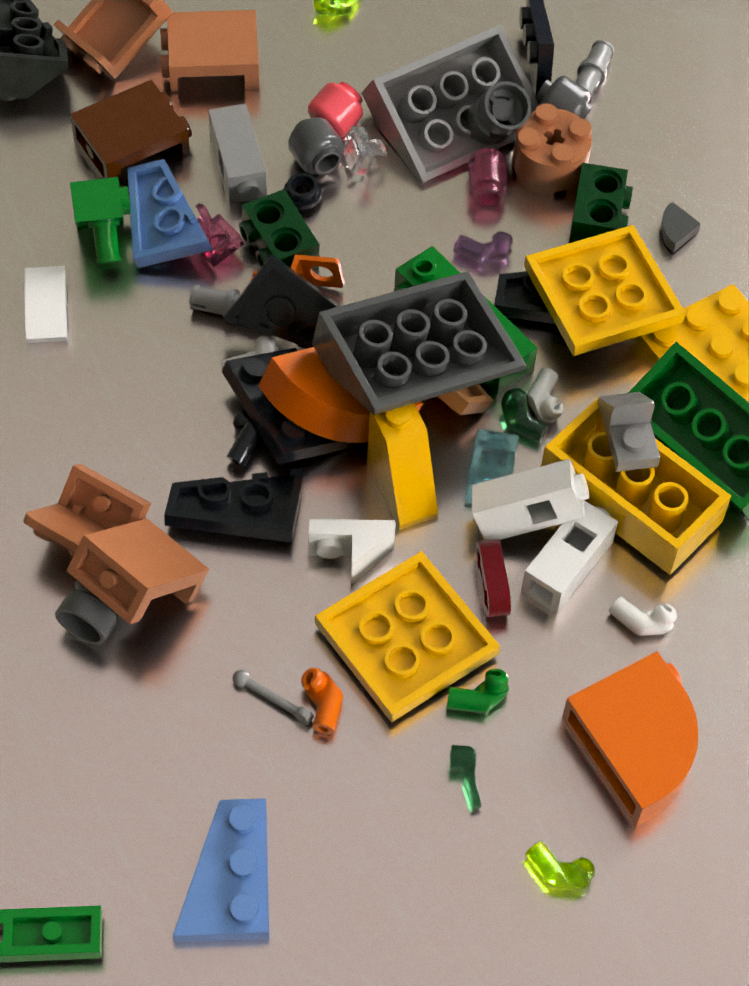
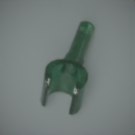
(464, 760)

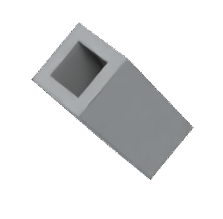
(237, 153)

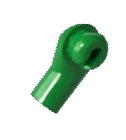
(483, 697)

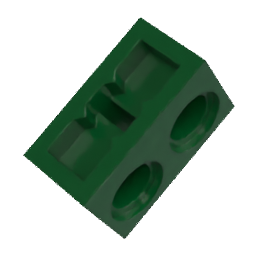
(600, 201)
(277, 229)

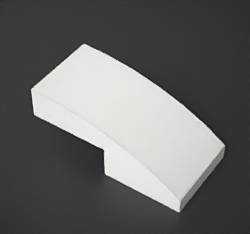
(45, 304)

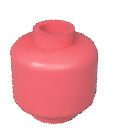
(338, 105)

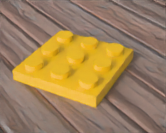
(604, 290)
(714, 333)
(407, 635)

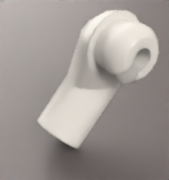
(540, 399)
(644, 622)

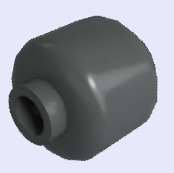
(565, 95)
(316, 146)

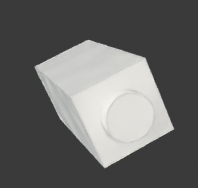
(529, 500)
(569, 558)

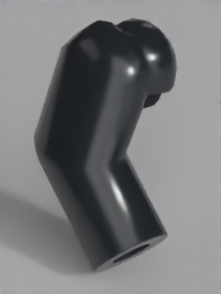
(246, 440)

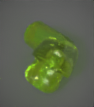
(333, 7)
(557, 874)

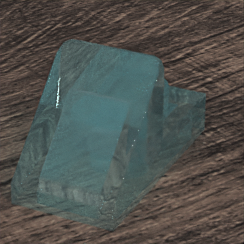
(491, 458)

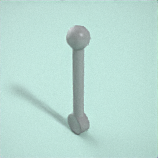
(241, 678)

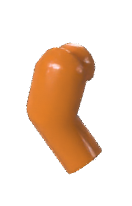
(325, 696)

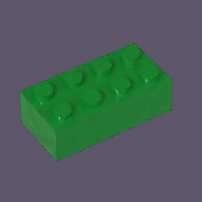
(701, 421)

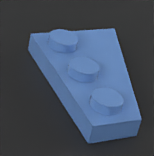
(161, 217)
(231, 878)

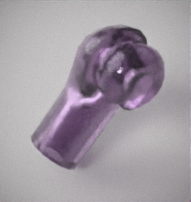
(487, 252)

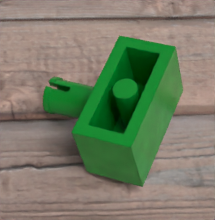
(101, 207)

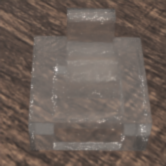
(361, 153)

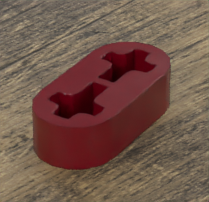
(493, 578)

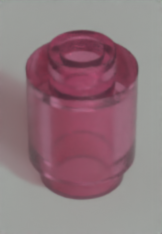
(487, 177)

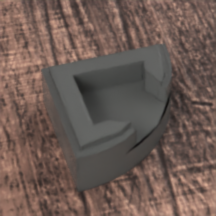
(677, 226)

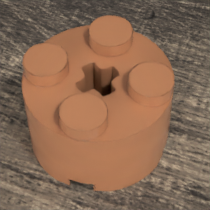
(551, 150)

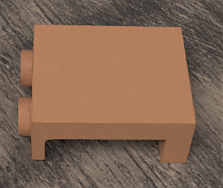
(113, 31)
(211, 46)
(133, 566)

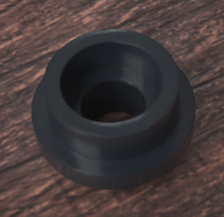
(303, 190)

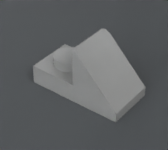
(629, 430)

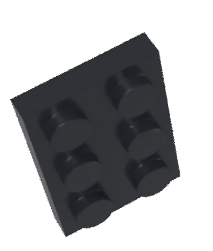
(282, 436)

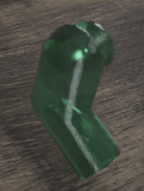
(518, 417)

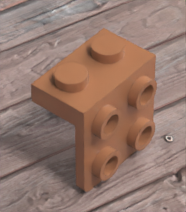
(86, 506)

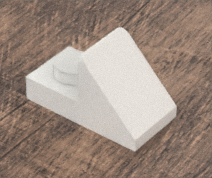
(361, 539)

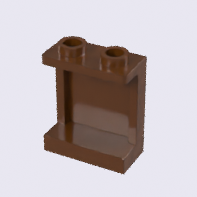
(129, 129)

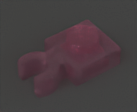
(221, 235)

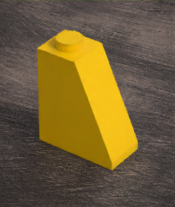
(402, 465)

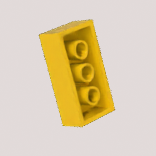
(657, 509)

